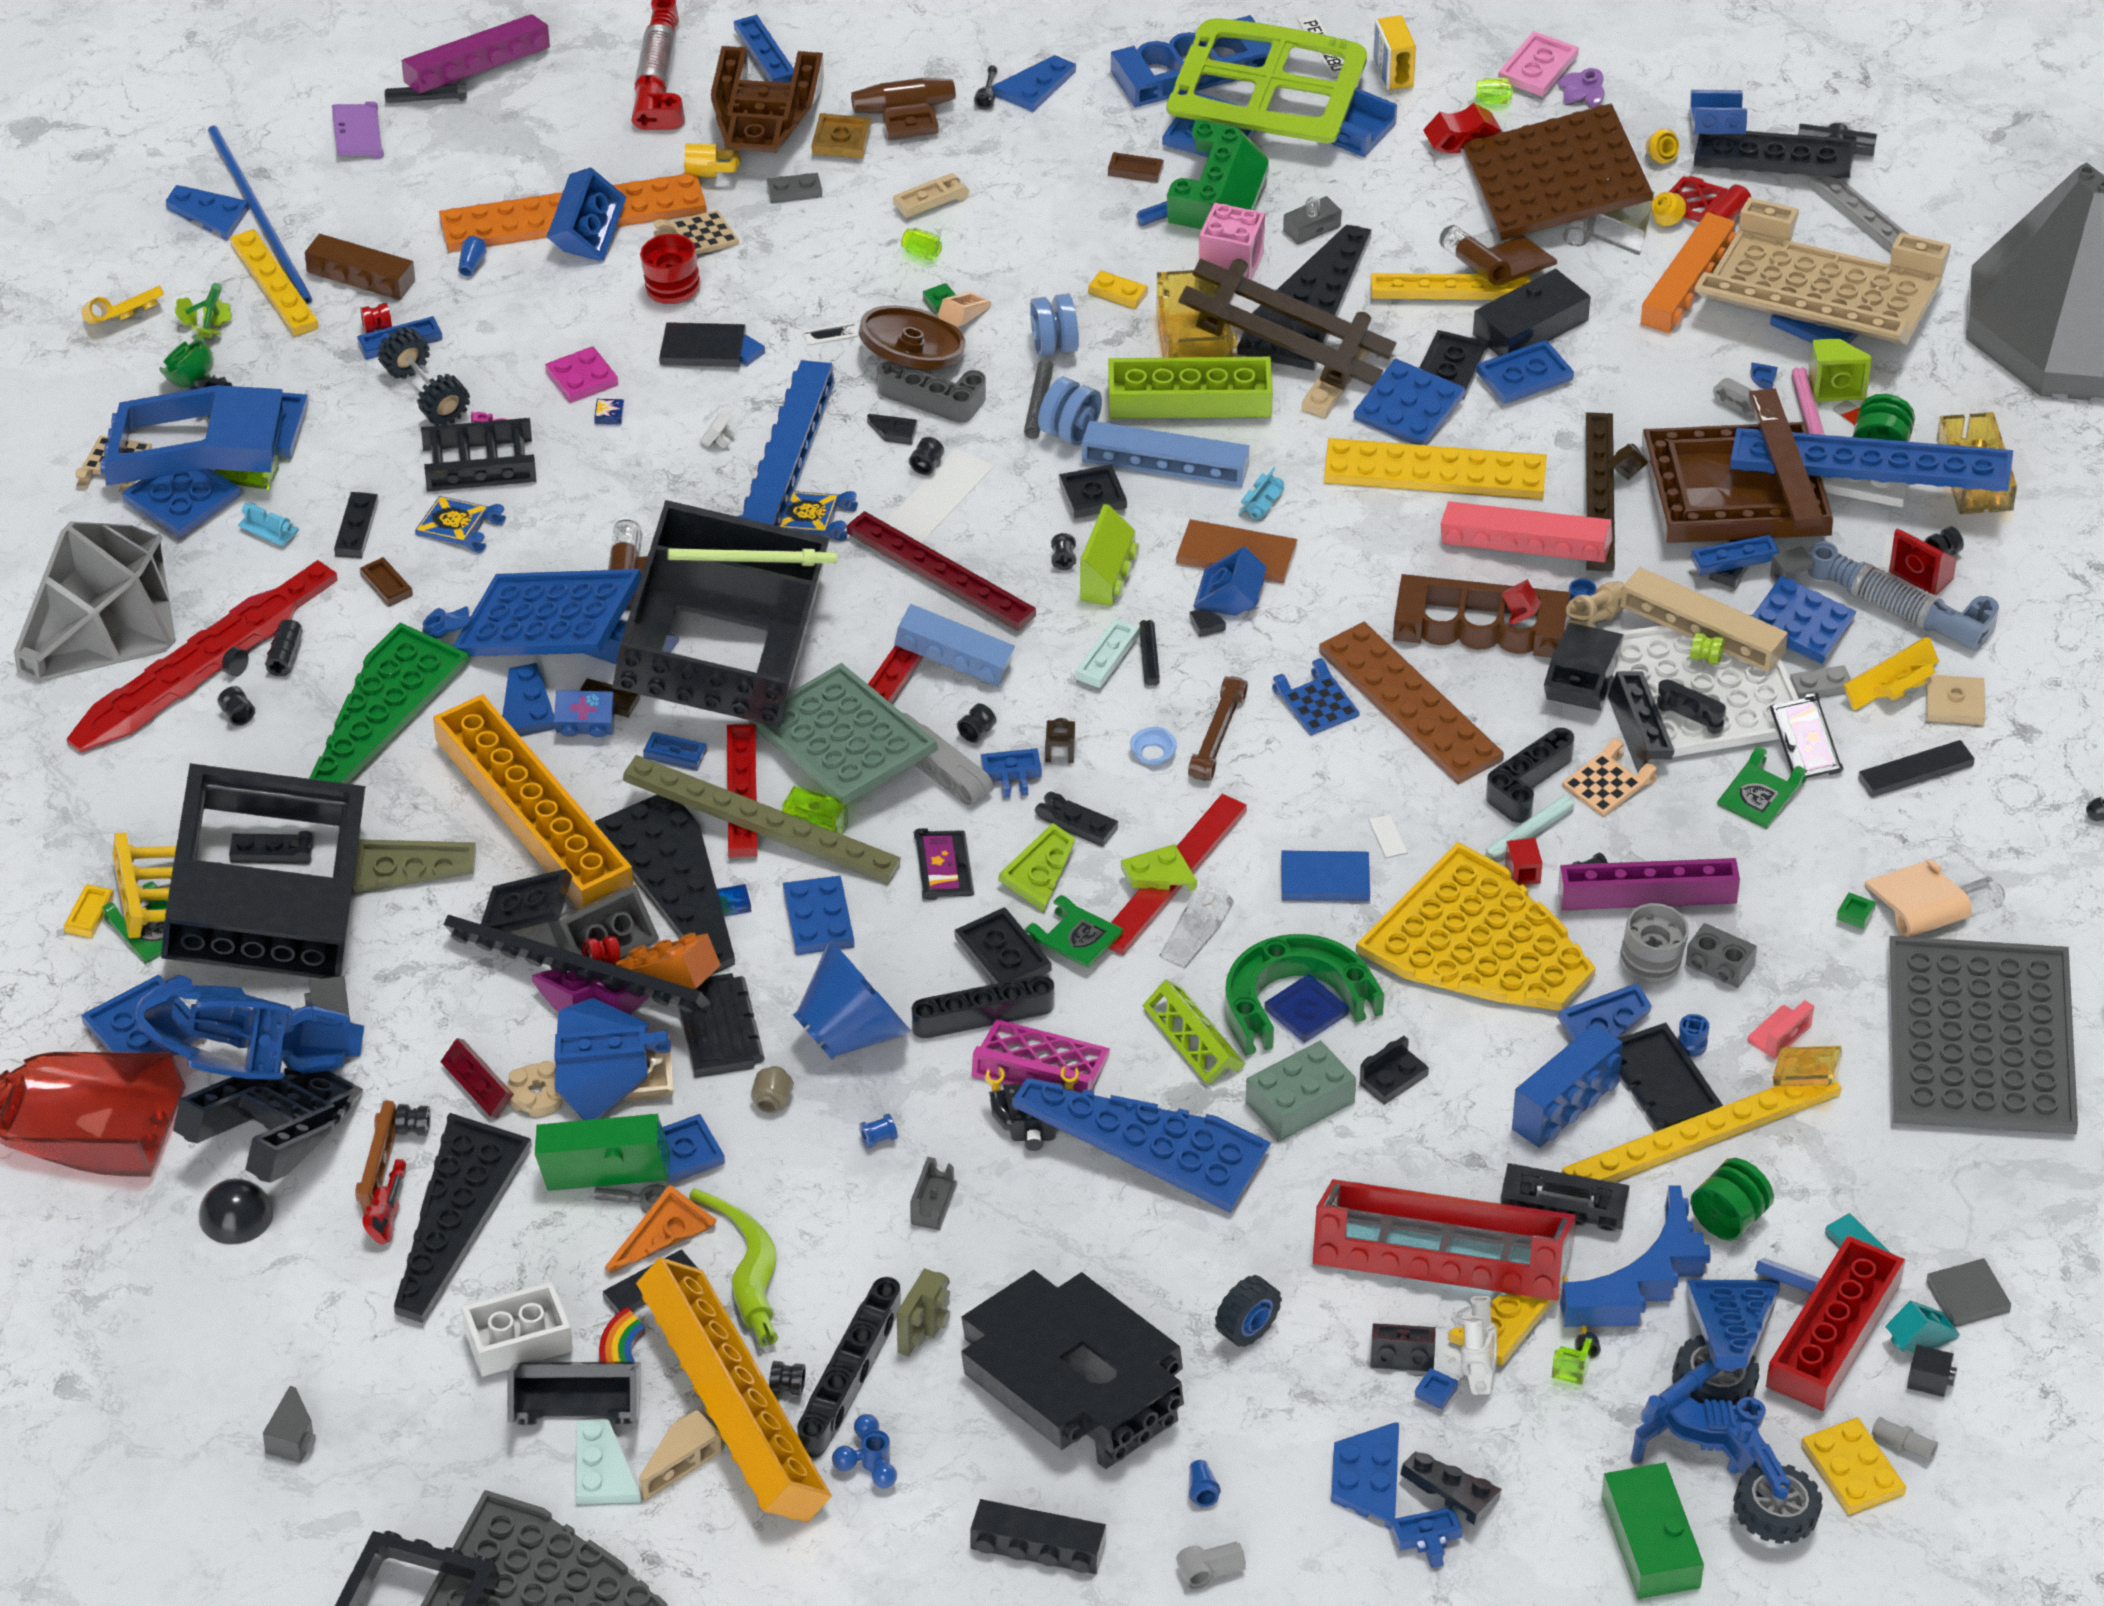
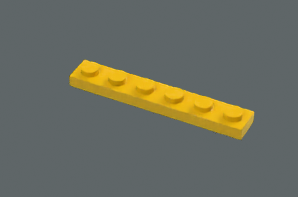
(274, 282)
(1439, 286)

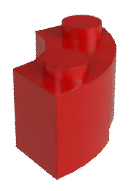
(1451, 130)

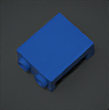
(1717, 112)
(1366, 123)

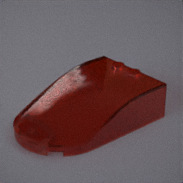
(91, 1109)

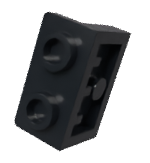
(1391, 1070)
(1402, 1347)

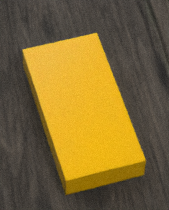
(88, 911)

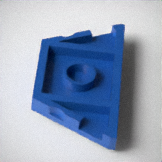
(1367, 1472)

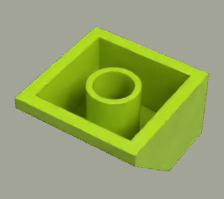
(1838, 371)

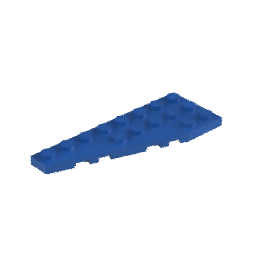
(1183, 1149)

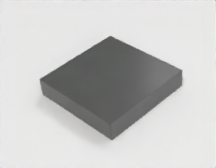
(1968, 1292)

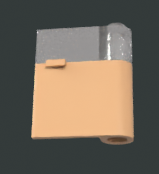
(1936, 893)

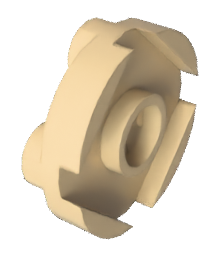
(530, 1077)

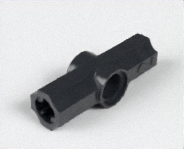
(1864, 140)

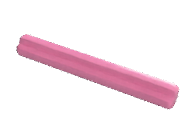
(1807, 401)

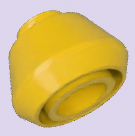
(1662, 146)
(1668, 208)

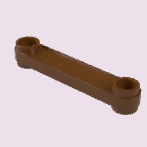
(1203, 764)

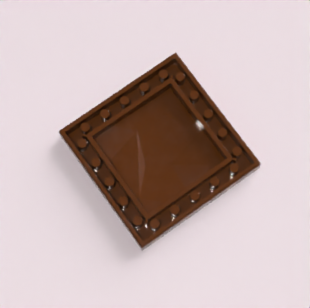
(1708, 500)

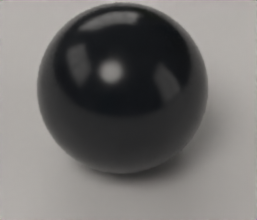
(235, 1211)

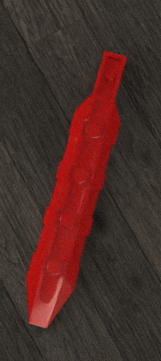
(184, 669)

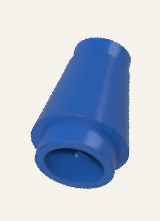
(471, 254)
(1202, 1484)

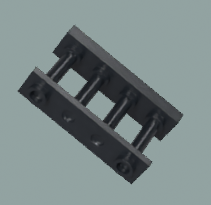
(478, 472)

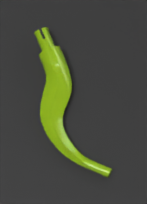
(754, 1270)

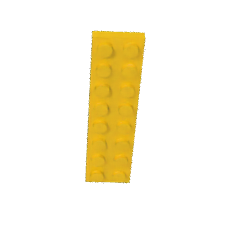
(1435, 468)

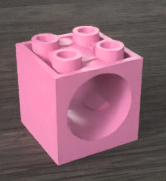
(1233, 235)

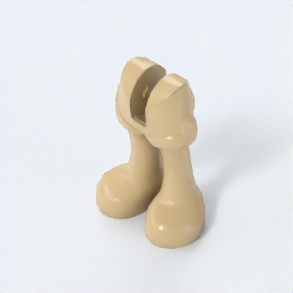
(1600, 606)

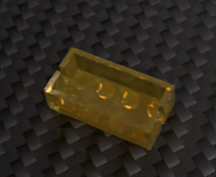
(1984, 433)

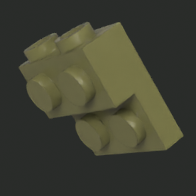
(923, 1311)

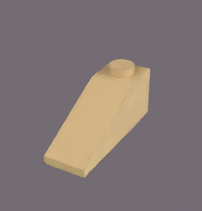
(683, 1449)

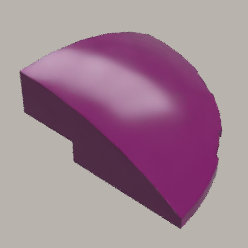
(568, 989)

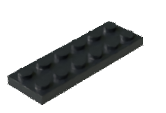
(1777, 153)

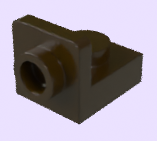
(1628, 461)

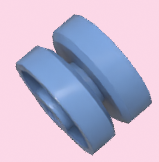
(1054, 324)
(1068, 410)

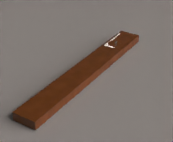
(1785, 458)

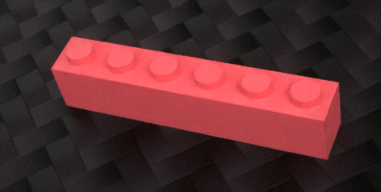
(1526, 531)

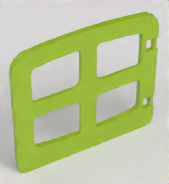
(1268, 79)

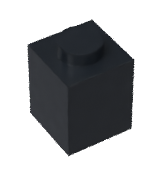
(1931, 1371)

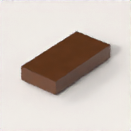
(1135, 167)
(386, 581)

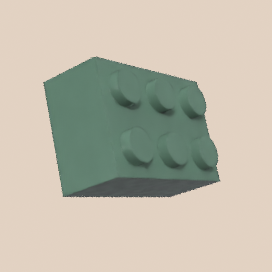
(1300, 1090)

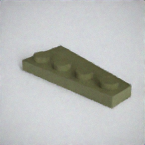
(404, 862)

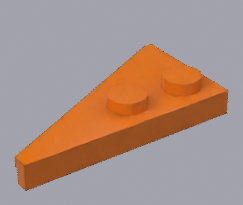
(665, 1224)

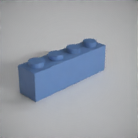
(954, 645)

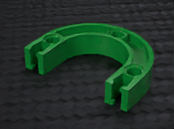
(1288, 957)

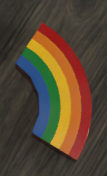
(620, 1337)

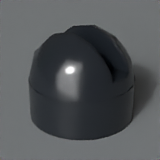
(2095, 809)

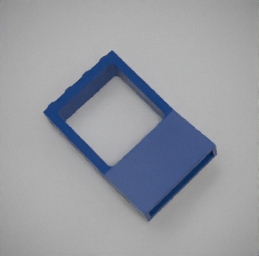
(238, 436)

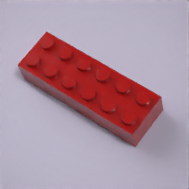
(1835, 1323)

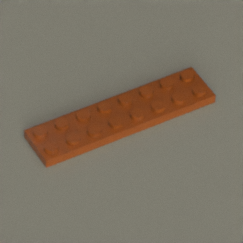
(1411, 702)

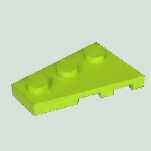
(1039, 866)

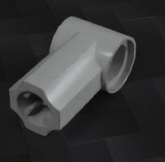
(1202, 1566)

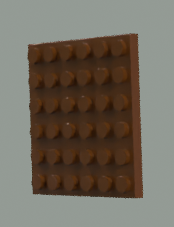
(1557, 171)

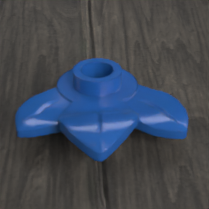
(440, 622)

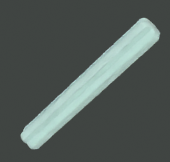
(1531, 826)

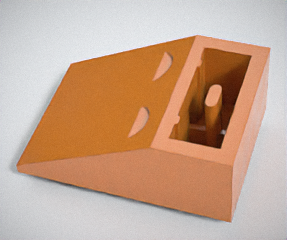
(680, 962)

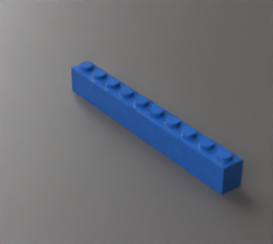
(789, 443)

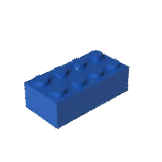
(1567, 1086)

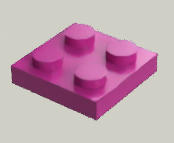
(581, 374)

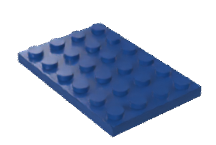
(548, 612)

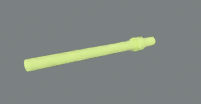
(807, 557)

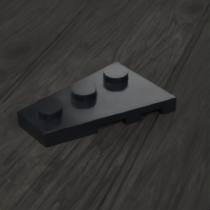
(1458, 1488)

